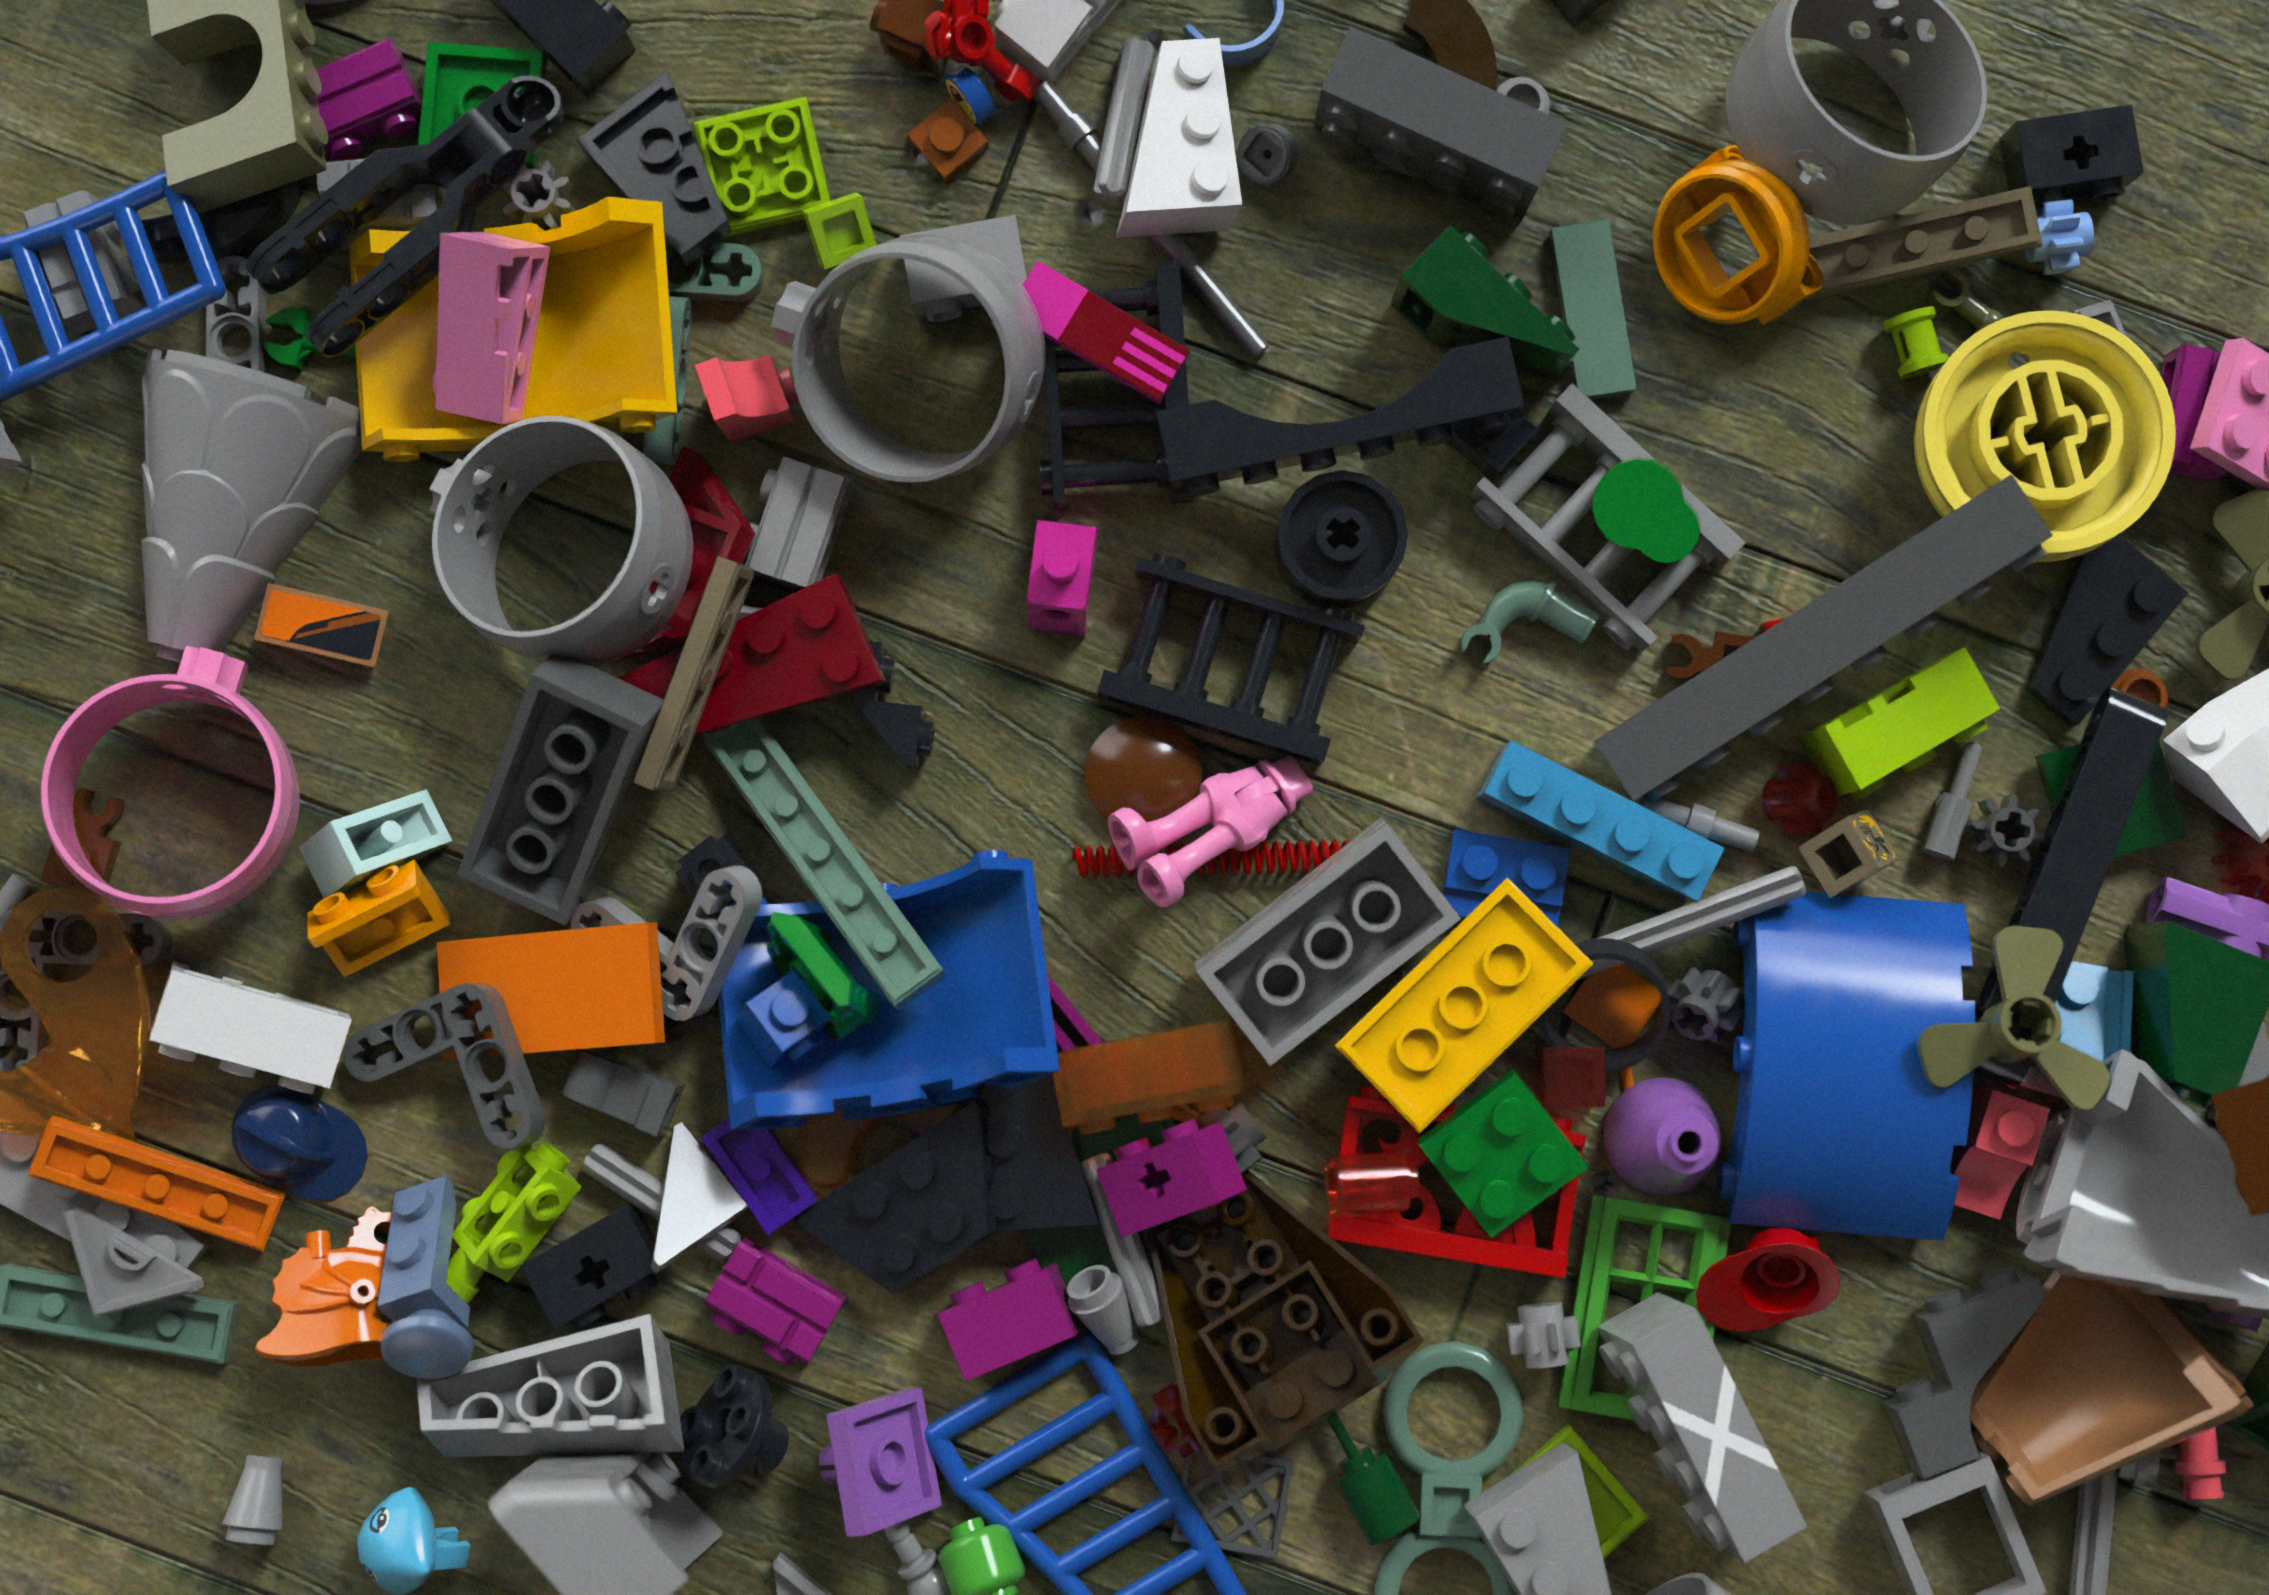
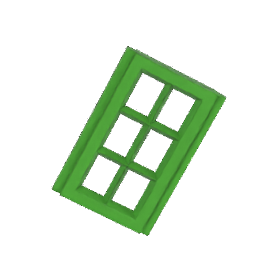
(1594, 1283)

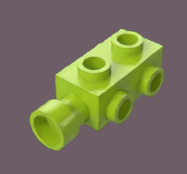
(517, 1217)

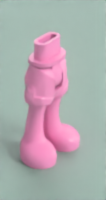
(1236, 804)

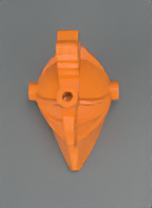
(330, 1299)

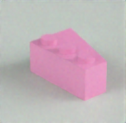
(487, 323)

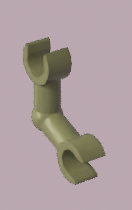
(1965, 303)

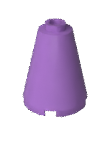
(1644, 1134)

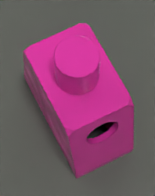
(1061, 577)

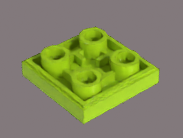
(764, 164)

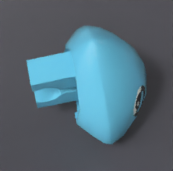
(404, 1547)

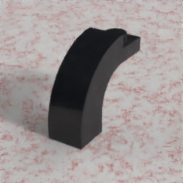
(231, 228)

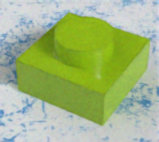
(839, 229)

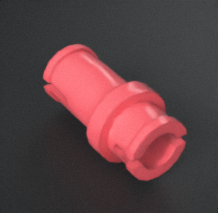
(2201, 1466)

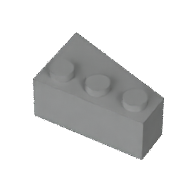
(1543, 1527)

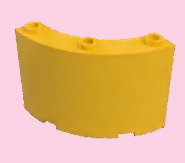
(597, 346)

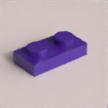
(761, 1173)

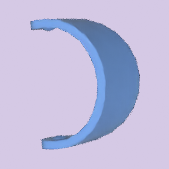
(1251, 51)

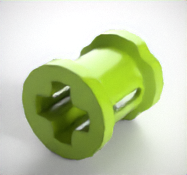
(1916, 342)

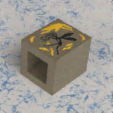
(1848, 853)

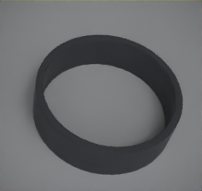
(1641, 1048)

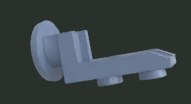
(426, 1312)

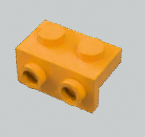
(376, 918)

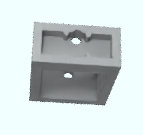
(1914, 1494)

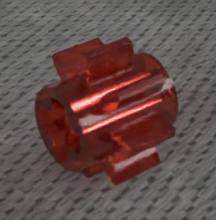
(1799, 799)
(1170, 1425)

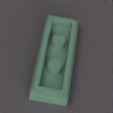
(1593, 308)

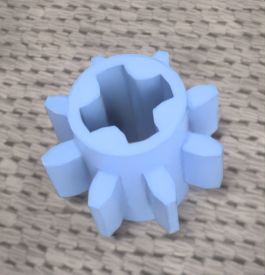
(2063, 237)

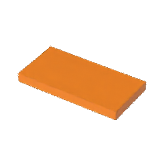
(566, 985)

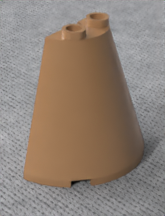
(2097, 1387)

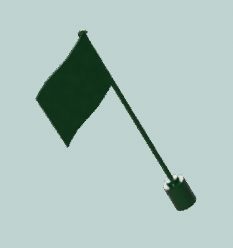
(1366, 1480)

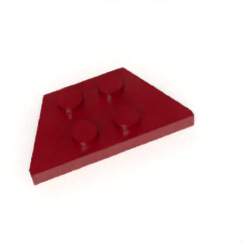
(717, 531)

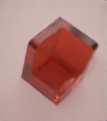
(1569, 1076)

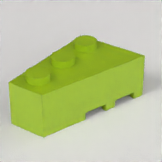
(1901, 725)

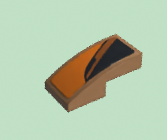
(320, 625)

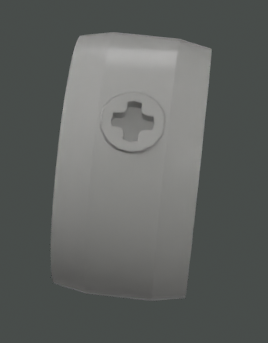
(1784, 126)
(811, 323)
(525, 457)

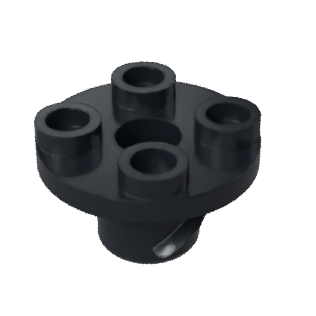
(732, 1430)

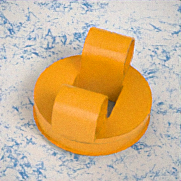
(1772, 221)

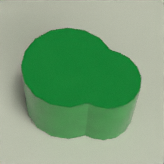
(1645, 509)

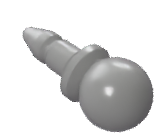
(918, 1565)

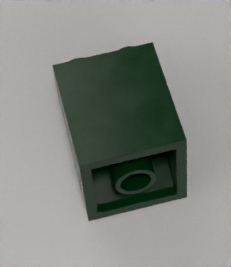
(2194, 1007)

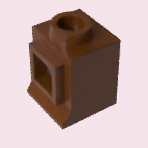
(903, 31)

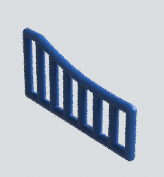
(110, 331)
(1143, 1449)

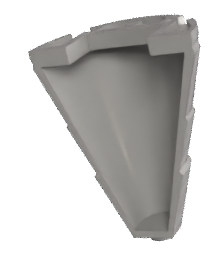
(228, 489)
(2145, 1199)

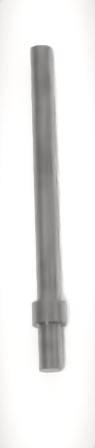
(1079, 134)

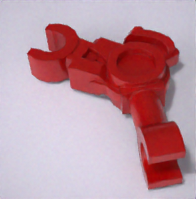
(968, 39)

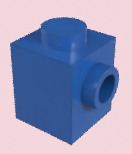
(784, 1020)

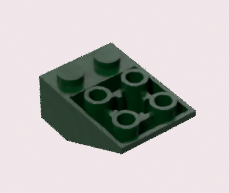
(1465, 300)

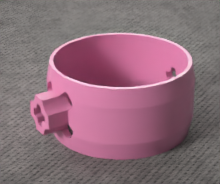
(203, 678)

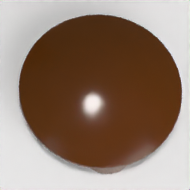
(1142, 767)

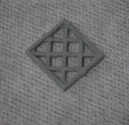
(1277, 1507)

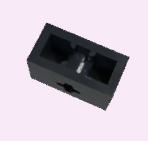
(2099, 139)
(560, 1273)

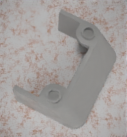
(606, 1522)

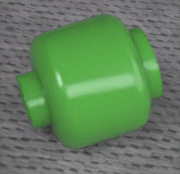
(981, 1560)

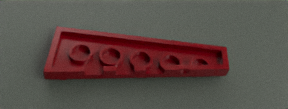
(781, 659)

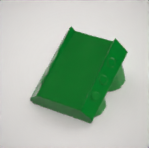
(807, 950)

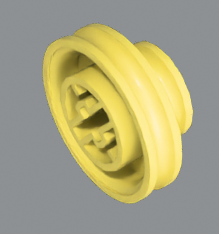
(2079, 392)

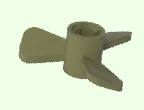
(2245, 531)
(2023, 967)

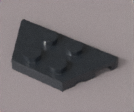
(913, 1205)

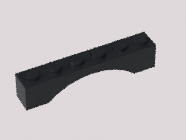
(1218, 443)

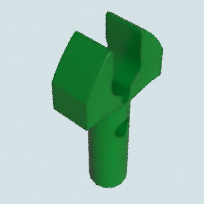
(294, 354)

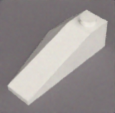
(2225, 755)

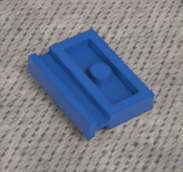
(1483, 861)

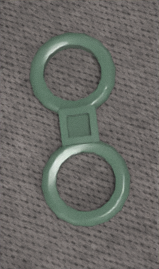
(1444, 1481)

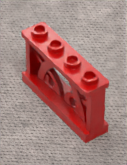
(1509, 1249)

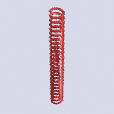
(1223, 858)

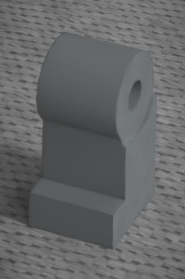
(624, 1091)

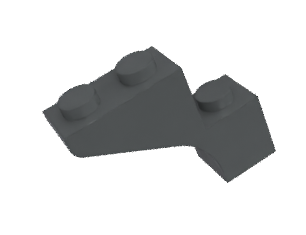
(1962, 1342)

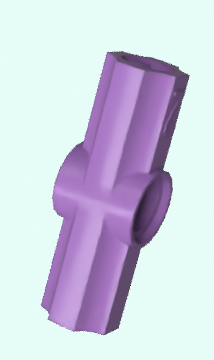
(2224, 917)

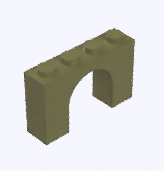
(274, 129)

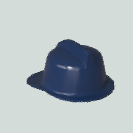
(299, 1142)

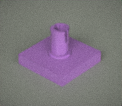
(881, 1461)

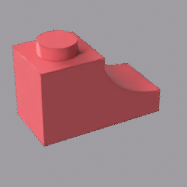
(747, 395)
(1998, 1148)

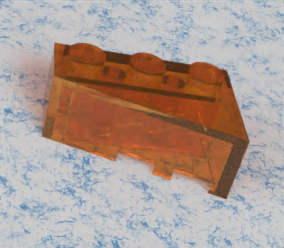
(1151, 1075)

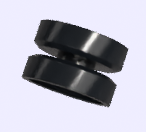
(1346, 506)

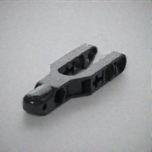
(465, 159)

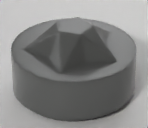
(1267, 153)

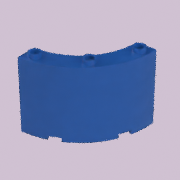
(966, 1031)
(1831, 1080)

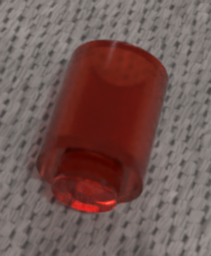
(1370, 1183)

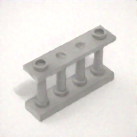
(1583, 422)

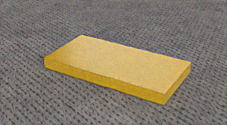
(1463, 1004)

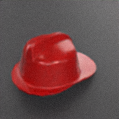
(1768, 1282)

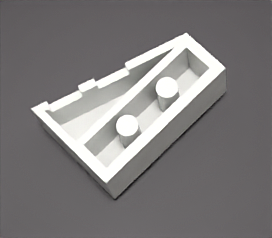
(249, 1029)

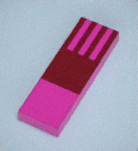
(1104, 334)

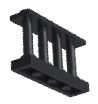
(1160, 299)
(1244, 716)

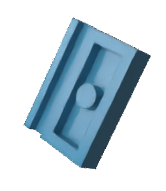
(2095, 1010)

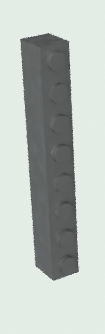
(1824, 637)

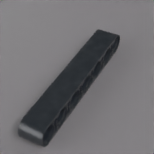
(2079, 844)

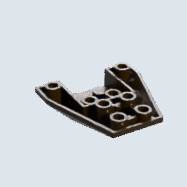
(1269, 1322)

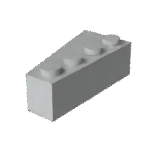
(560, 1397)

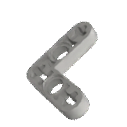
(685, 958)

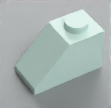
(362, 843)

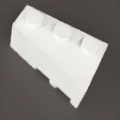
(1048, 32)
(1184, 148)

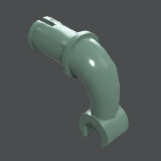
(1530, 600)

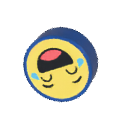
(970, 94)

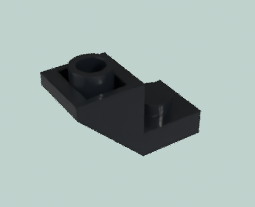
(899, 724)

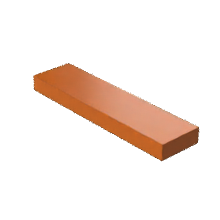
(156, 1183)

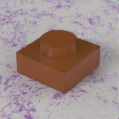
(948, 140)

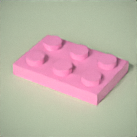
(2236, 414)

